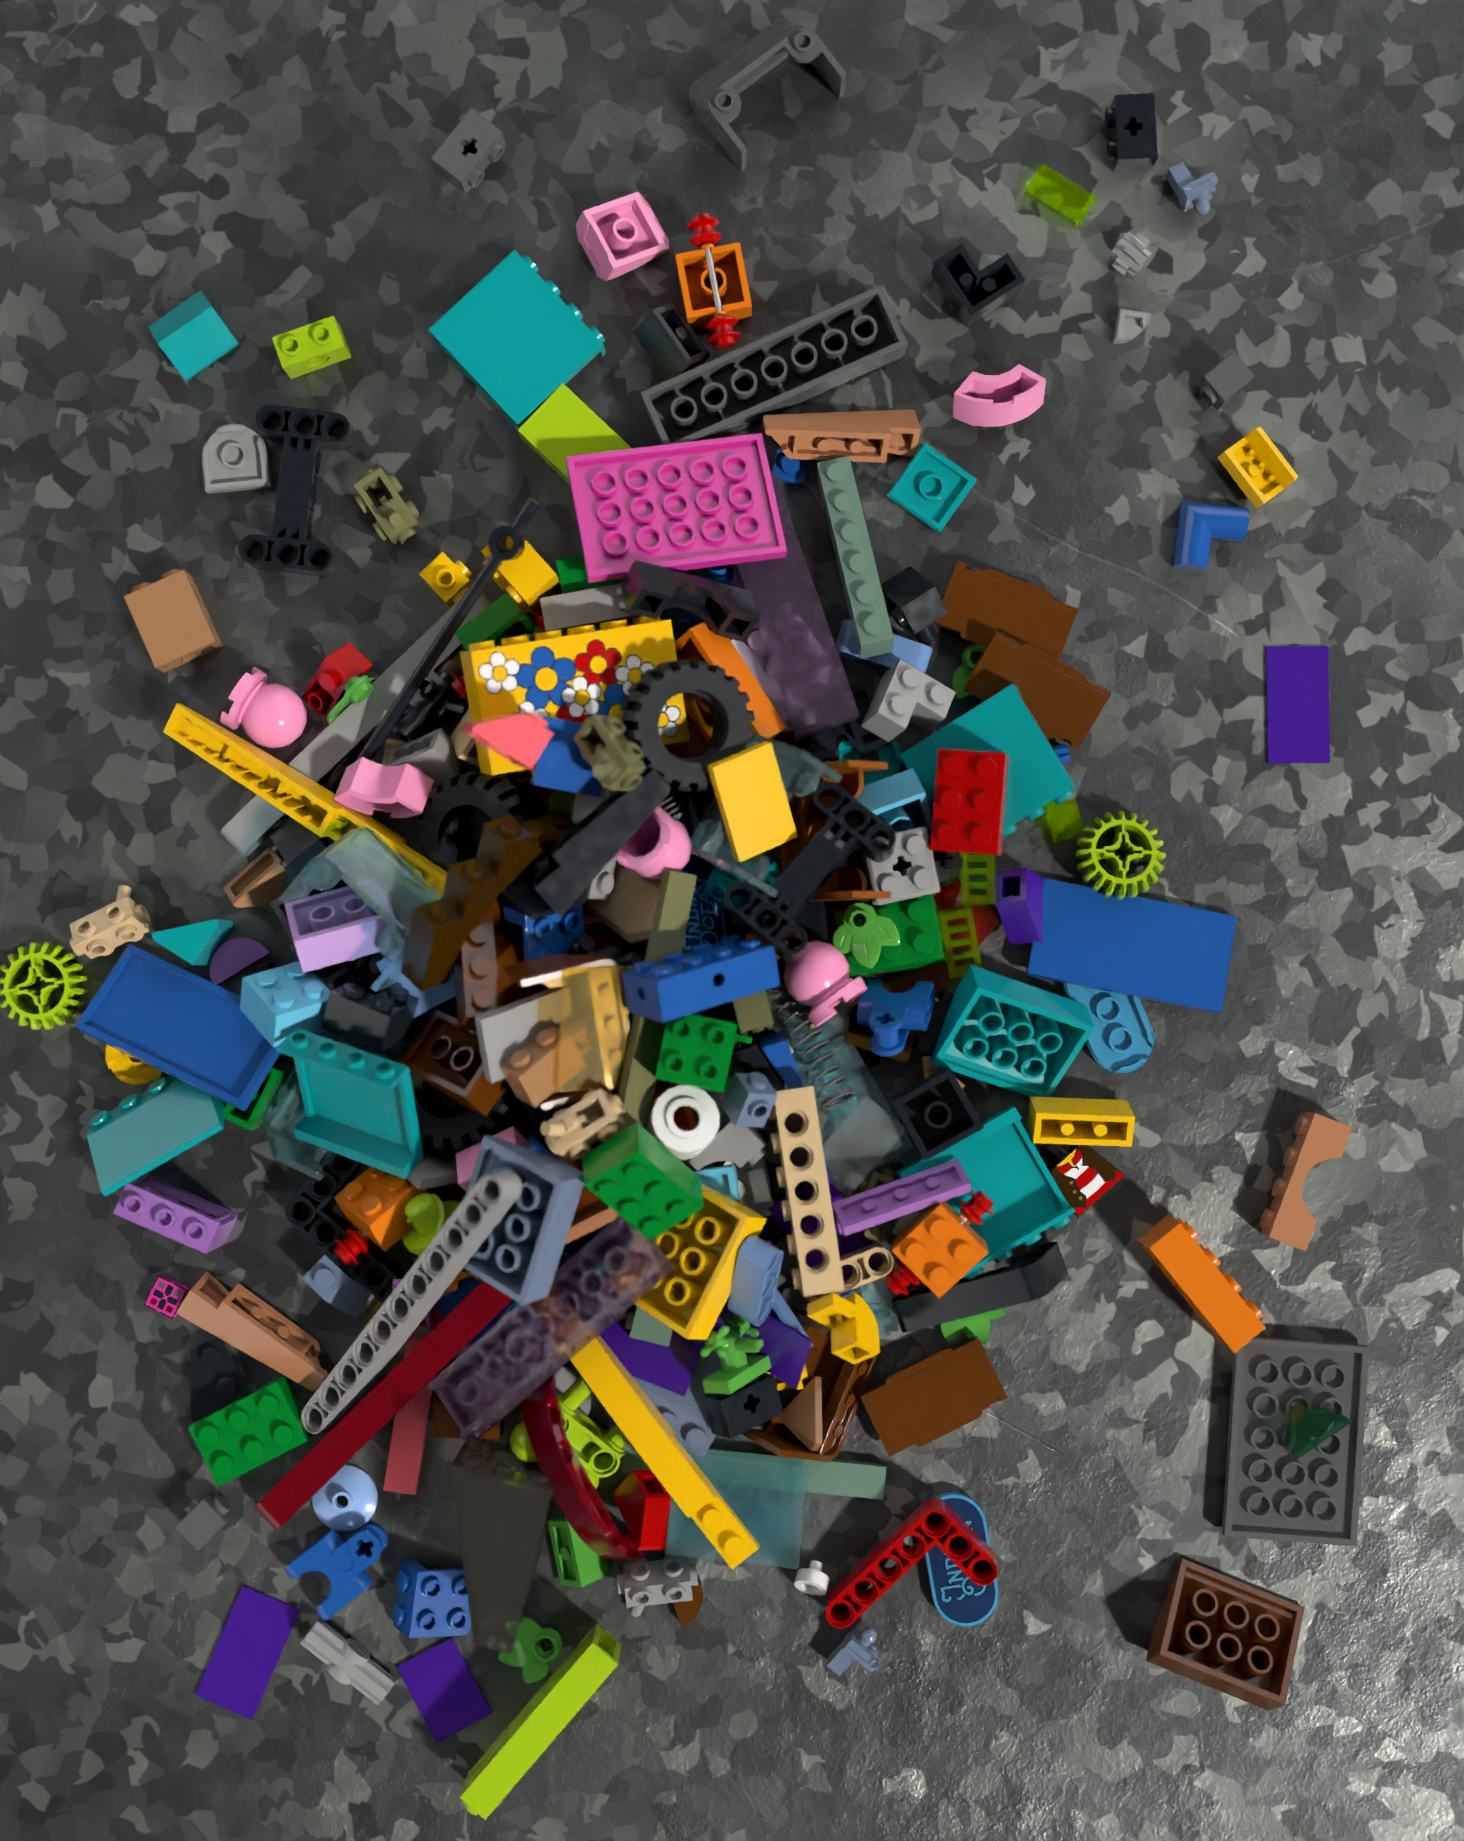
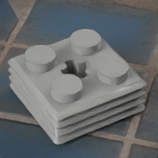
(917, 878)

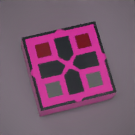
(166, 1296)

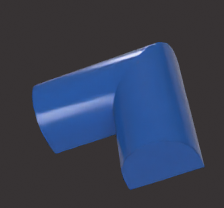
(1200, 524)

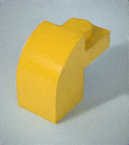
(851, 1324)

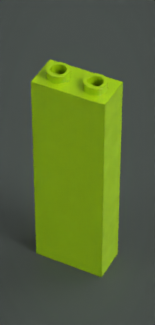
(567, 428)
(540, 1721)

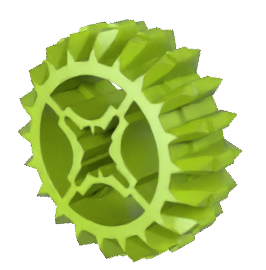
(1123, 829)
(45, 998)

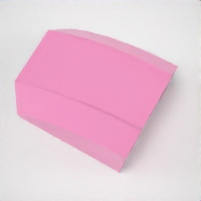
(621, 235)

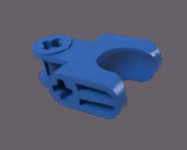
(894, 1014)
(342, 1563)

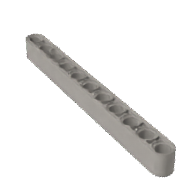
(345, 734)
(412, 1299)

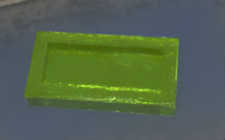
(1060, 195)

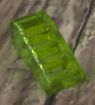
(978, 900)
(952, 914)

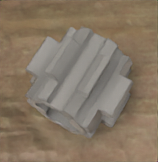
(1131, 253)

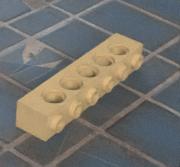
(828, 1275)

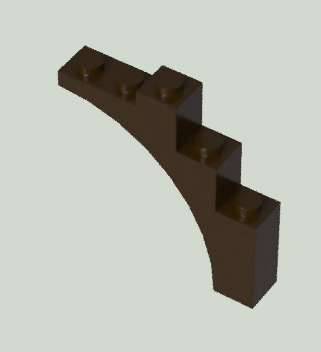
(470, 888)

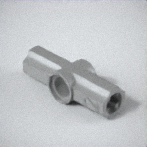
(348, 1661)

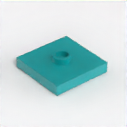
(931, 488)

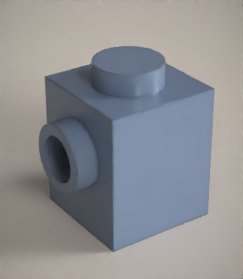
(749, 1100)

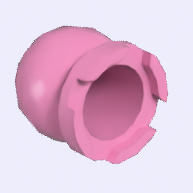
(268, 712)
(656, 846)
(822, 981)

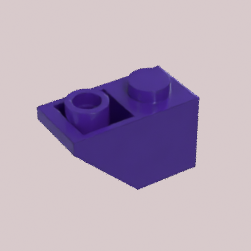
(1020, 905)

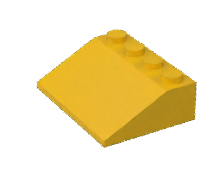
(704, 1264)

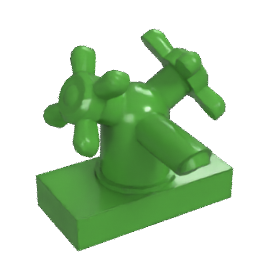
(736, 1366)

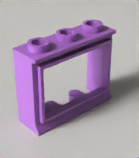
(175, 1219)

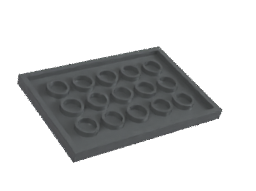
(1264, 1486)

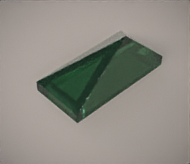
(1310, 1427)

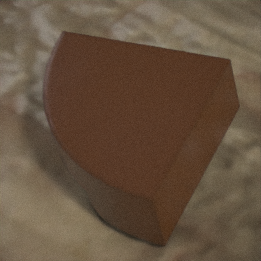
(688, 1610)

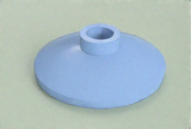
(361, 1496)

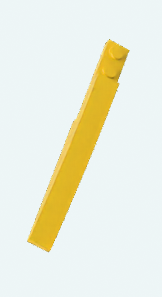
(286, 787)
(662, 1451)

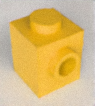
(447, 578)

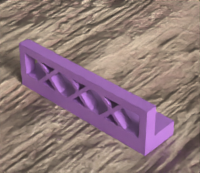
(900, 1197)

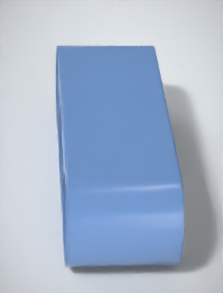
(909, 651)
(755, 1280)

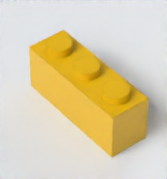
(1080, 1121)

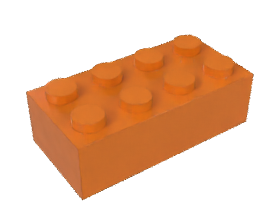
(704, 645)
(1201, 1284)

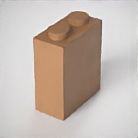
(172, 620)

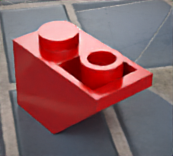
(331, 677)
(645, 1509)

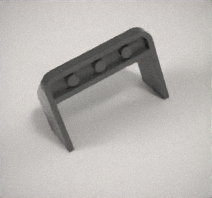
(717, 92)

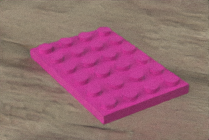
(676, 506)

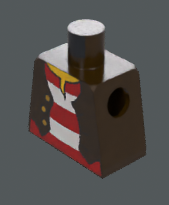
(1081, 1174)

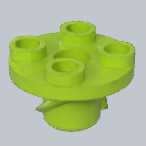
(428, 1217)

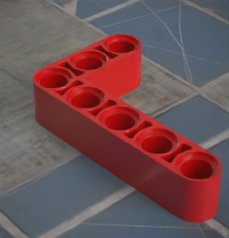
(907, 1555)

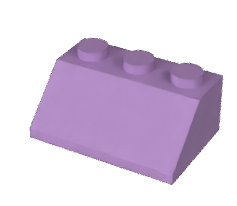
(333, 928)

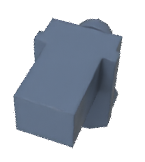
(1190, 191)
(855, 1647)

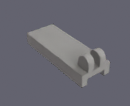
(584, 608)

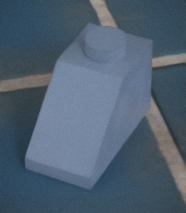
(338, 1287)

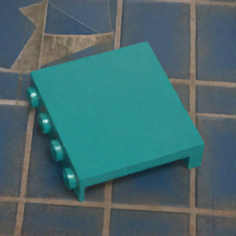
(517, 338)
(1006, 727)
(355, 1103)
(1016, 1179)

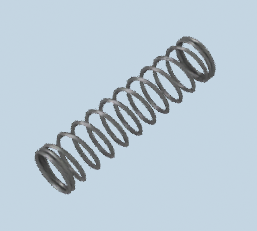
(826, 1101)

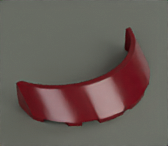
(573, 1486)

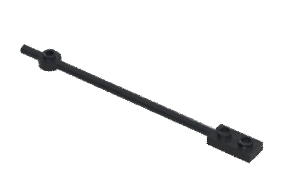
(499, 553)

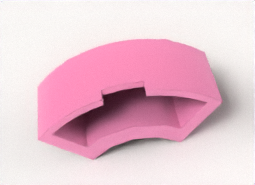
(998, 398)
(384, 788)

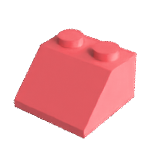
(512, 736)

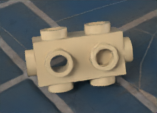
(110, 926)
(582, 1124)

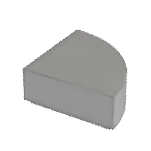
(1129, 325)

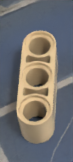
(861, 1272)

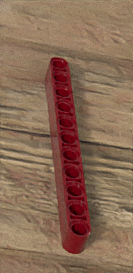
(382, 1404)

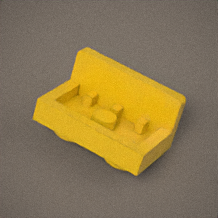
(1258, 467)

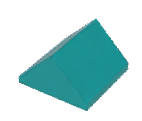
(193, 335)
(196, 941)

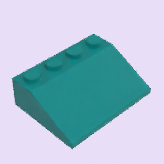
(1011, 1033)
(150, 1130)

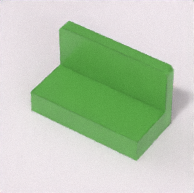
(574, 1559)

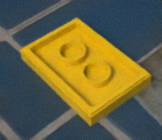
(752, 801)

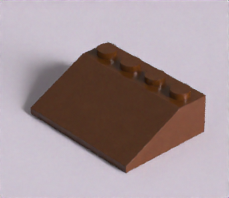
(480, 964)
(1227, 1636)

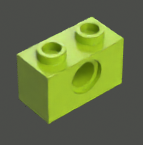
(311, 347)

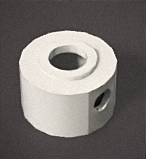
(684, 1143)

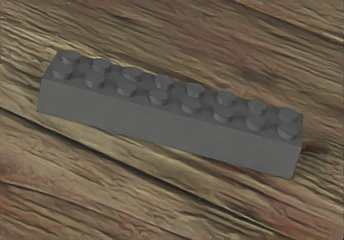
(777, 371)

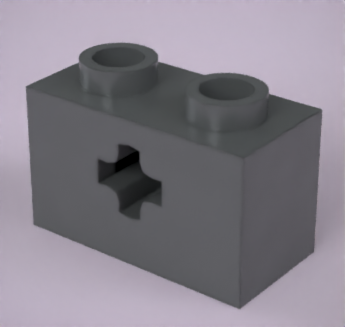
(470, 135)

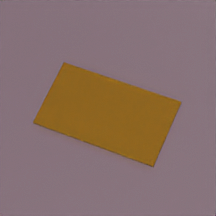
(592, 1029)

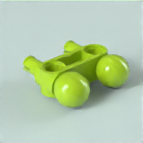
(583, 1433)

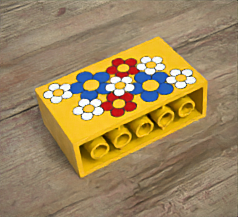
(569, 677)

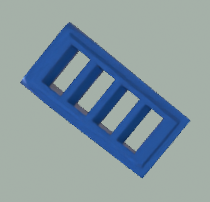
(779, 1054)

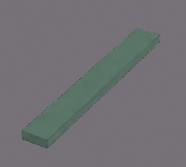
(831, 1477)

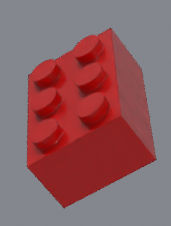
(969, 802)

